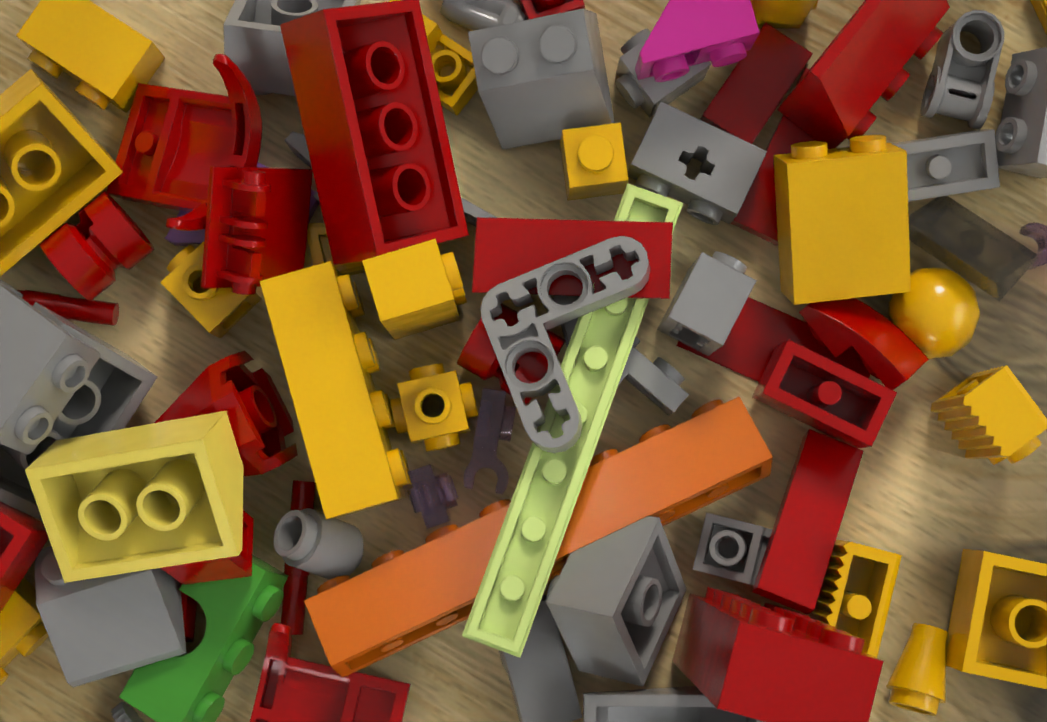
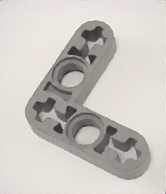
(531, 330)

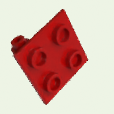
(254, 225)

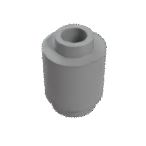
(318, 544)

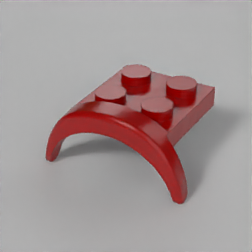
(177, 138)
(316, 693)

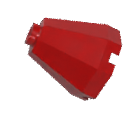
(252, 406)

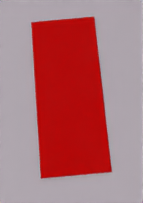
(518, 245)
(757, 335)

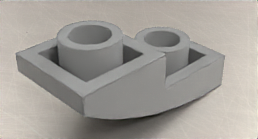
(731, 548)
(542, 675)

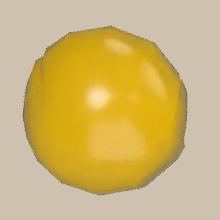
(937, 312)

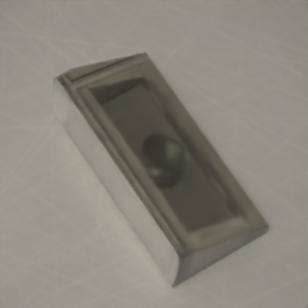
(970, 245)

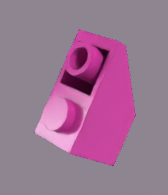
(697, 33)

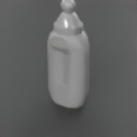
(482, 13)

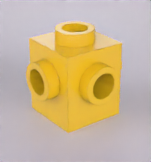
(437, 431)

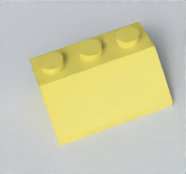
(141, 497)

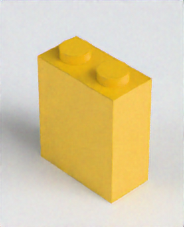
(842, 220)

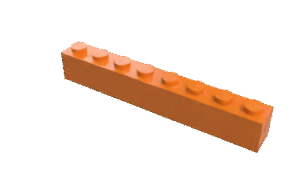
(437, 583)

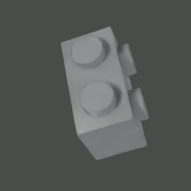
(1023, 125)

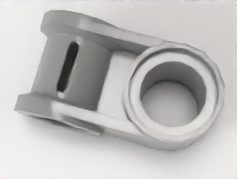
(964, 81)

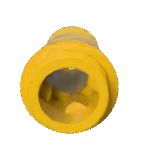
(920, 673)

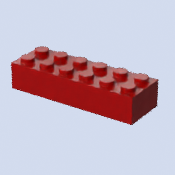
(774, 662)

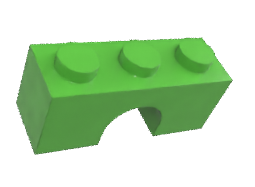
(194, 682)

